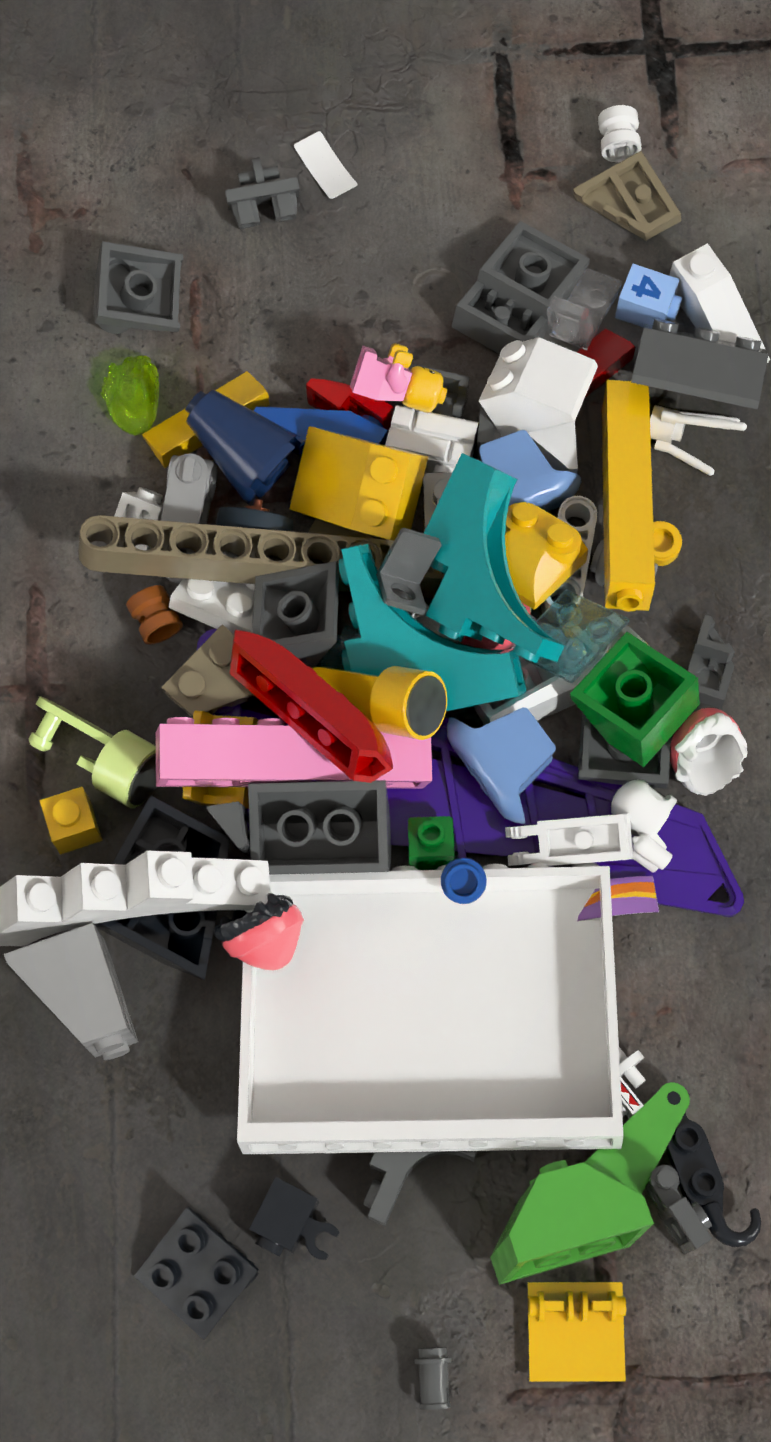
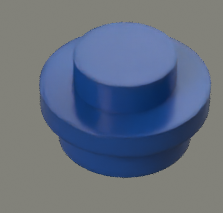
(463, 880)

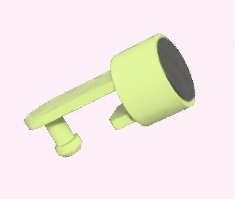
(124, 765)

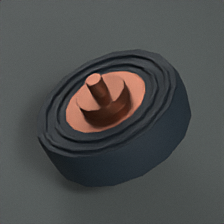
(253, 517)

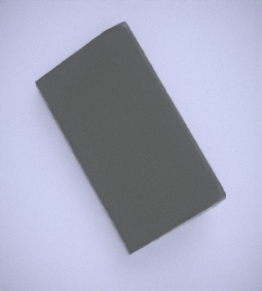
(235, 822)

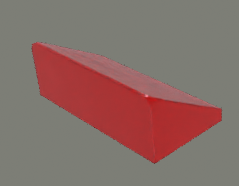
(610, 353)

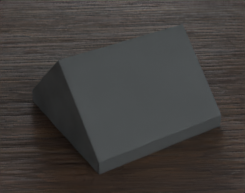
(299, 610)

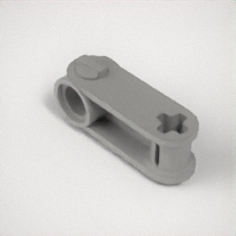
(189, 492)

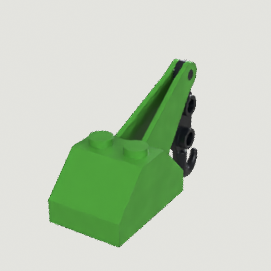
(600, 1202)

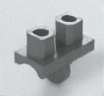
(281, 193)

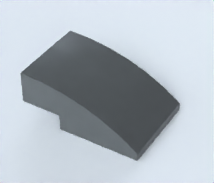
(517, 288)

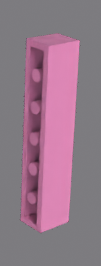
(267, 753)

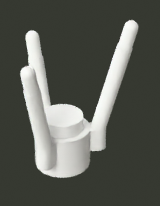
(669, 425)

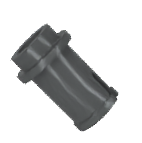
(434, 1377)

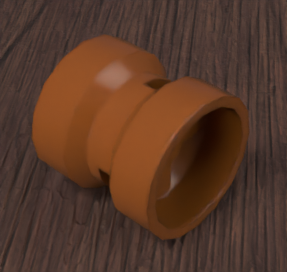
(153, 613)

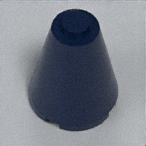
(242, 443)

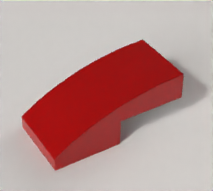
(335, 395)

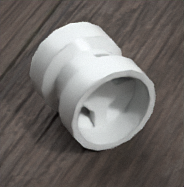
(619, 131)

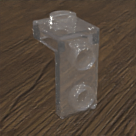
(585, 309)

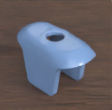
(536, 479)
(503, 757)

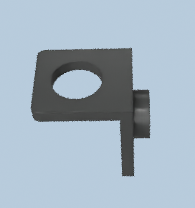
(406, 567)

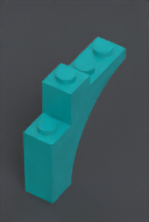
(477, 584)
(397, 639)

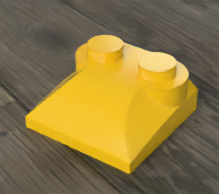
(540, 552)

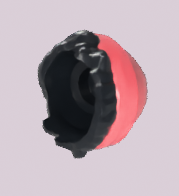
(265, 935)

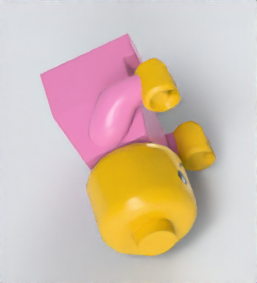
(393, 381)

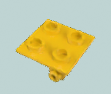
(576, 1331)

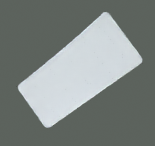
(324, 165)

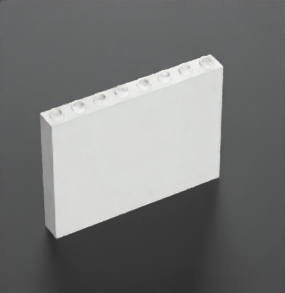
(435, 1017)

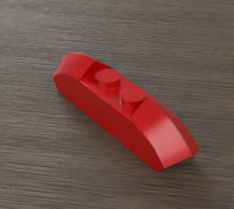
(310, 706)

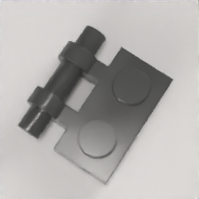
(684, 1221)

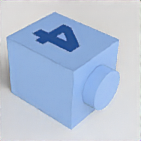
(648, 297)

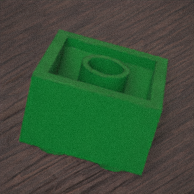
(637, 698)

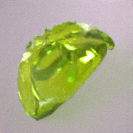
(132, 393)

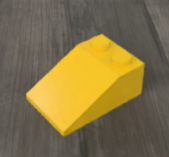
(358, 483)

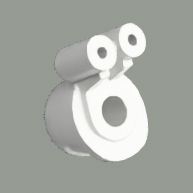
(647, 815)

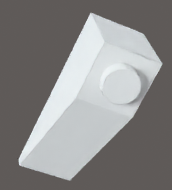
(711, 296)

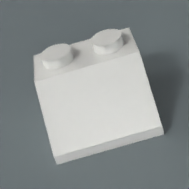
(536, 386)

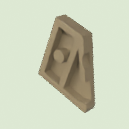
(631, 197)
(205, 678)

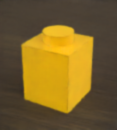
(70, 820)

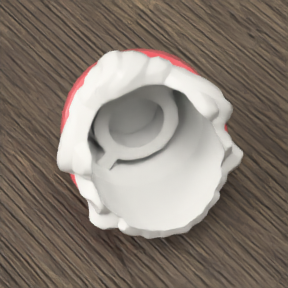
(707, 751)

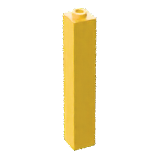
(627, 497)

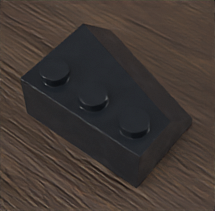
(171, 938)

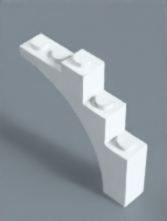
(143, 887)

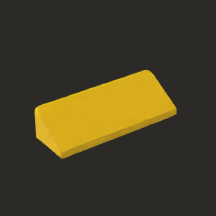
(176, 436)

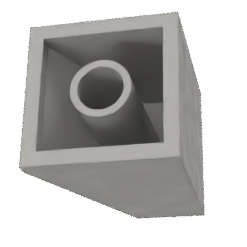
(80, 987)

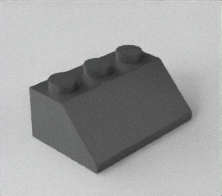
(701, 364)
(320, 826)

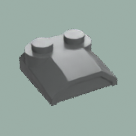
(136, 289)
(606, 764)

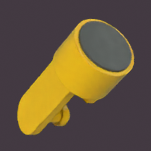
(396, 701)

